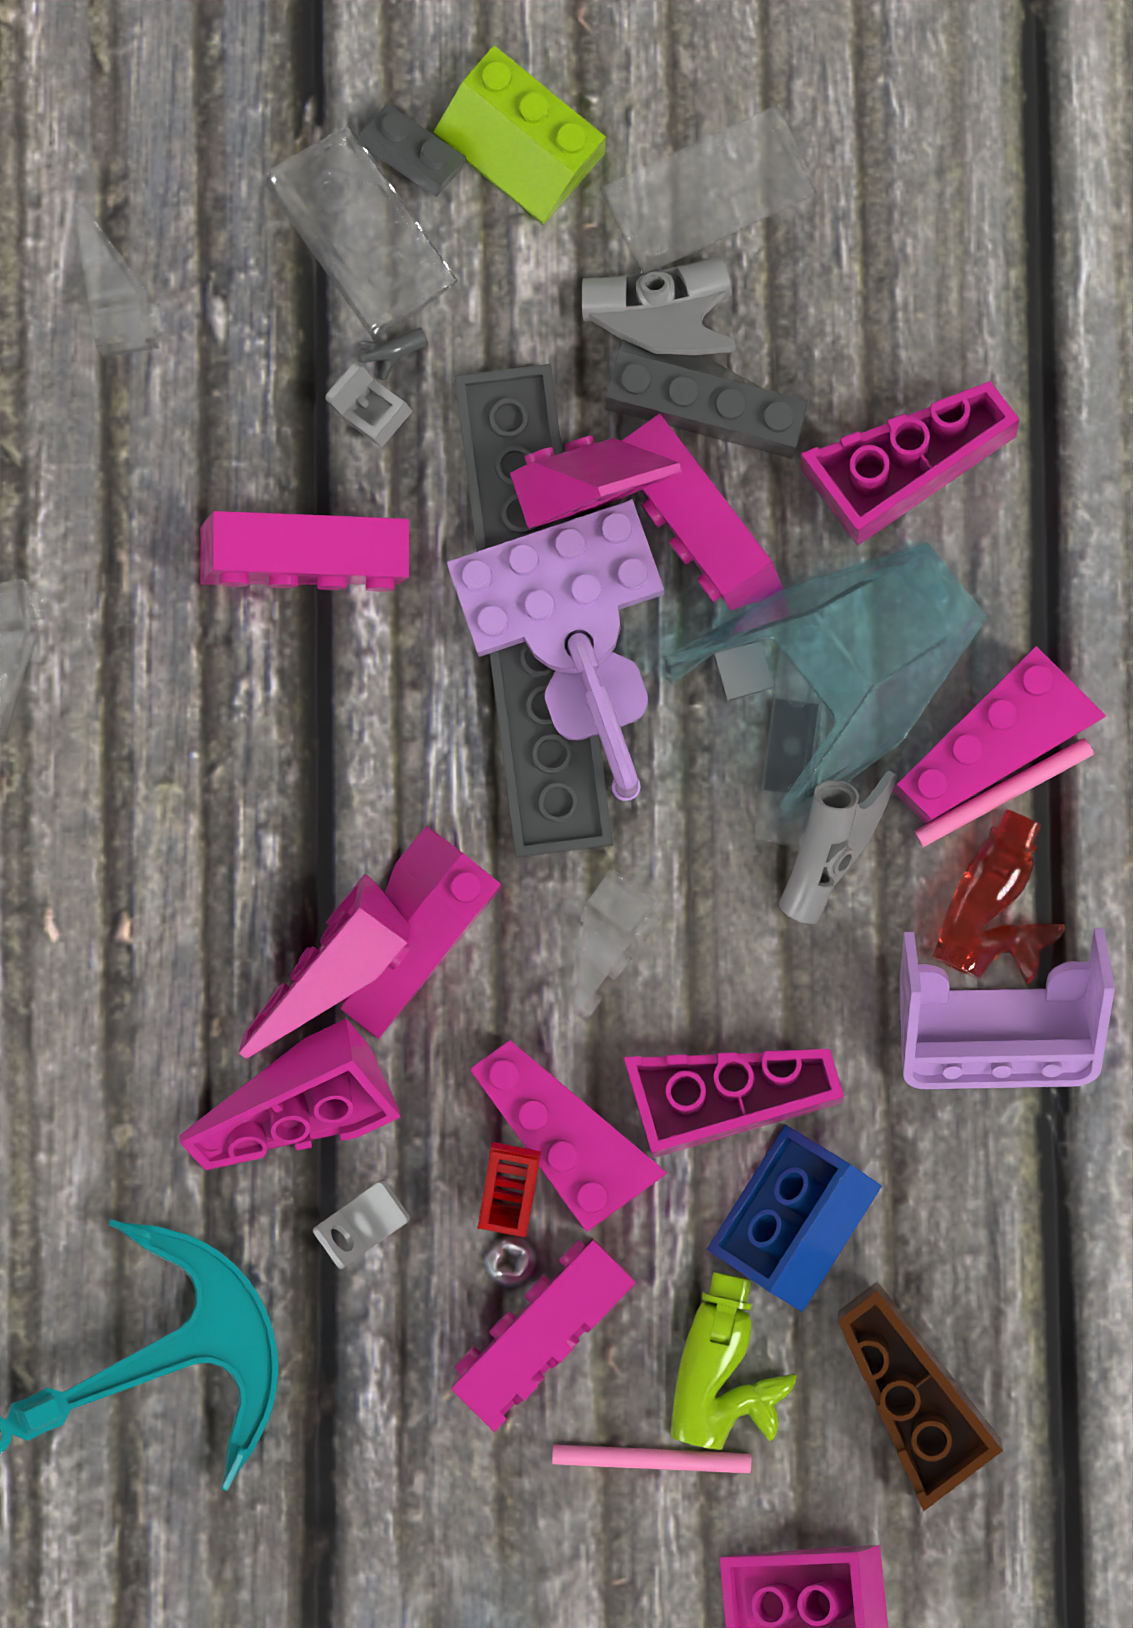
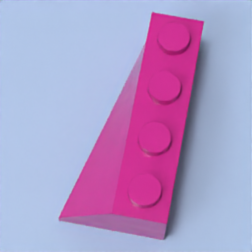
(704, 524)

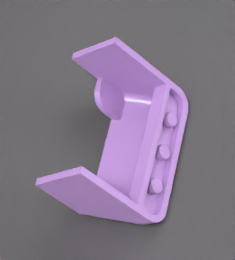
(1005, 1034)

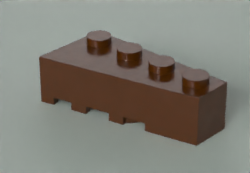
(923, 1407)

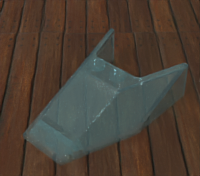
(868, 646)

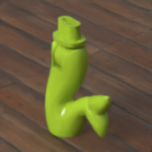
(709, 1357)

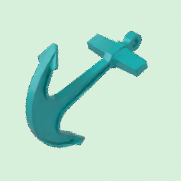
(224, 1329)

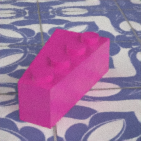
(894, 467)
(303, 550)
(725, 1094)
(580, 1151)
(541, 1332)

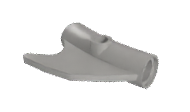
(662, 307)
(831, 843)

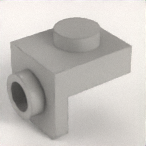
(367, 405)

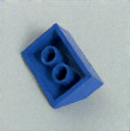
(794, 1218)

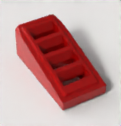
(507, 1217)

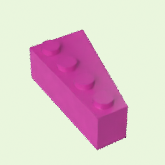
(1007, 729)

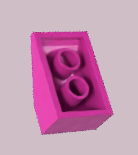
(585, 477)
(805, 1588)

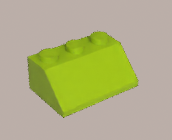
(520, 135)

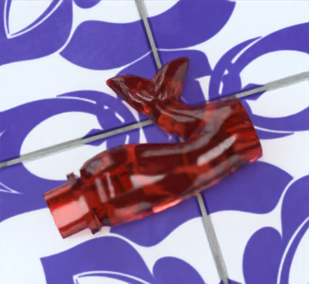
(987, 888)

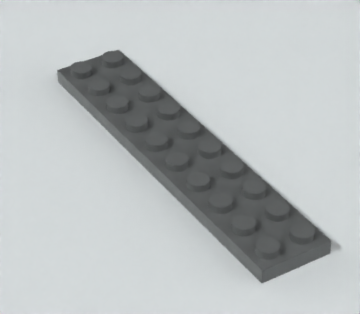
(550, 781)

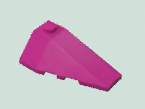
(440, 899)
(309, 1093)

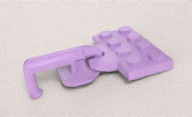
(562, 589)

